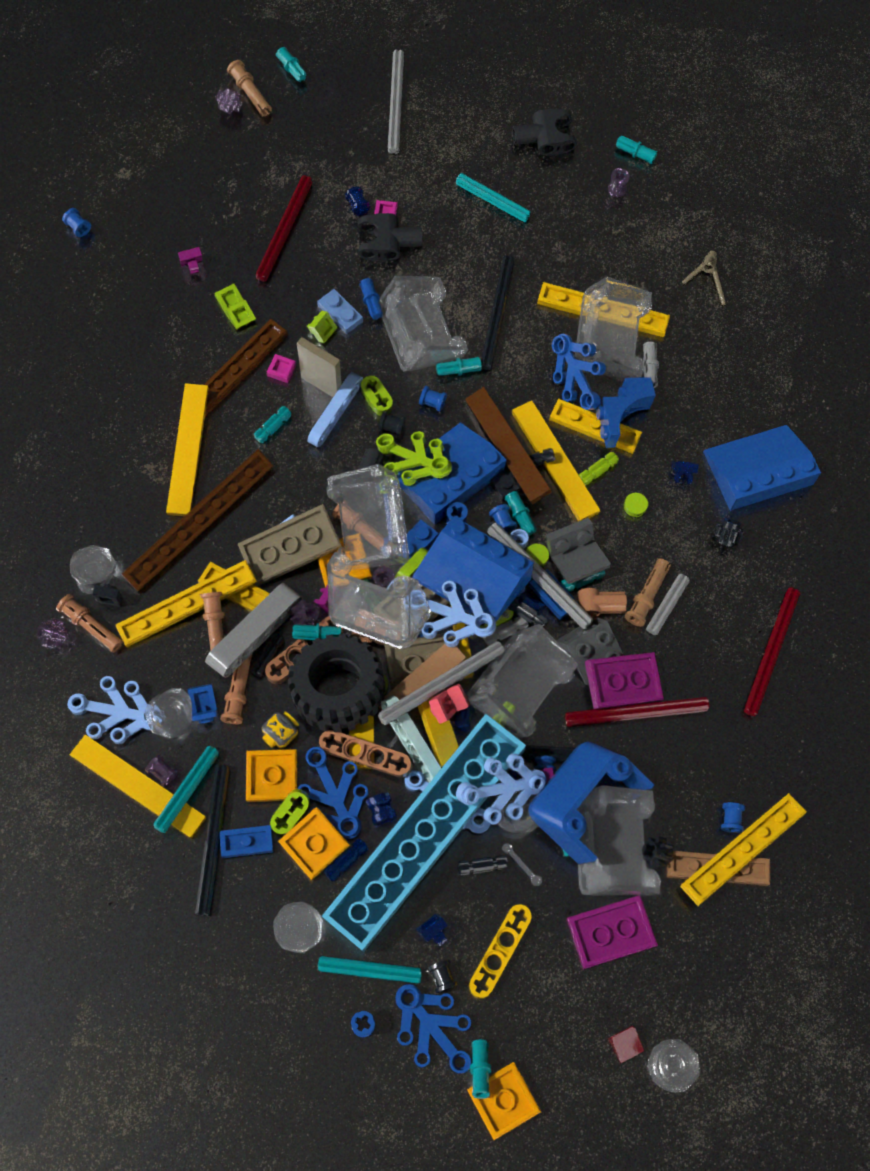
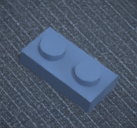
(340, 311)

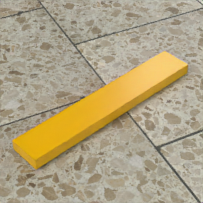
(571, 301)
(187, 449)
(561, 469)
(184, 604)
(134, 783)
(743, 849)

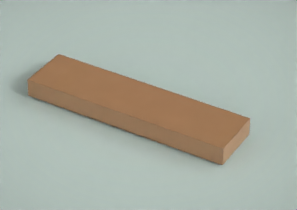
(436, 665)
(687, 863)

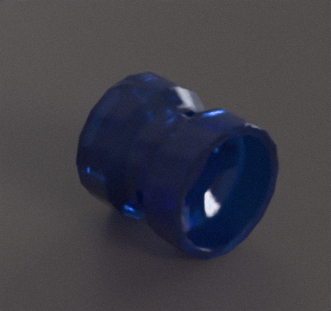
(381, 809)

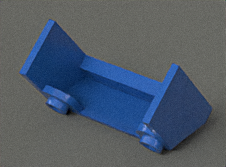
(558, 801)

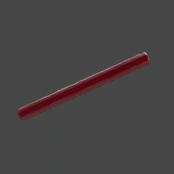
(283, 228)
(772, 651)
(637, 711)

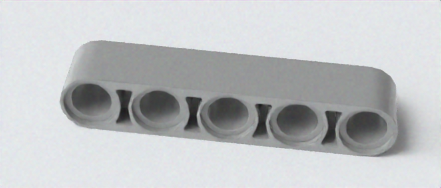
(253, 630)

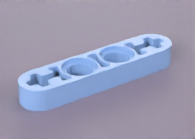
(335, 409)

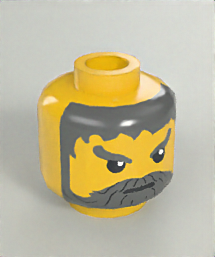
(280, 730)

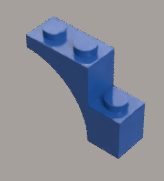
(633, 396)

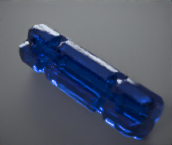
(345, 860)

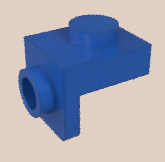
(203, 703)

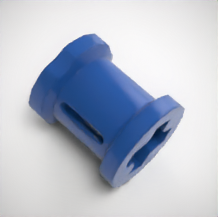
(76, 222)
(432, 398)
(457, 509)
(503, 517)
(733, 817)
(365, 1032)

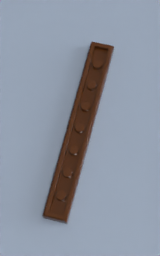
(197, 520)

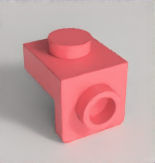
(448, 702)

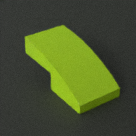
(234, 306)

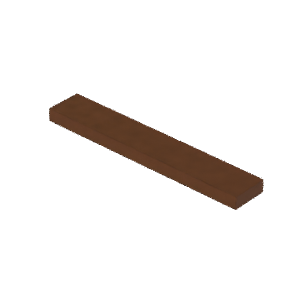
(243, 363)
(508, 445)

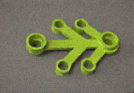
(436, 467)

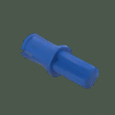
(371, 298)

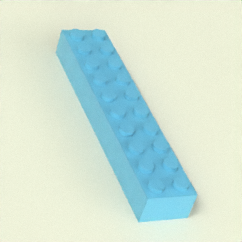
(419, 836)

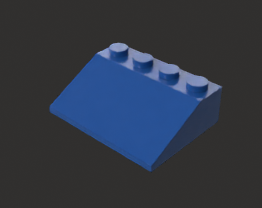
(473, 466)
(762, 466)
(475, 563)

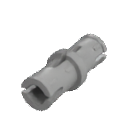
(650, 362)

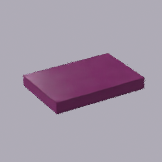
(624, 680)
(611, 932)

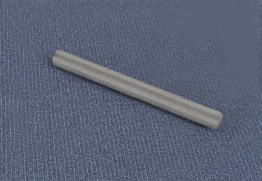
(395, 102)
(544, 579)
(441, 683)

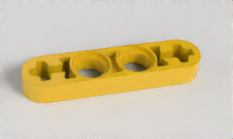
(502, 952)

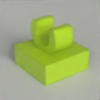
(322, 326)

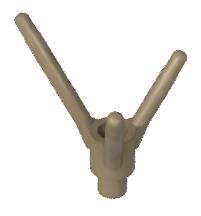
(709, 266)

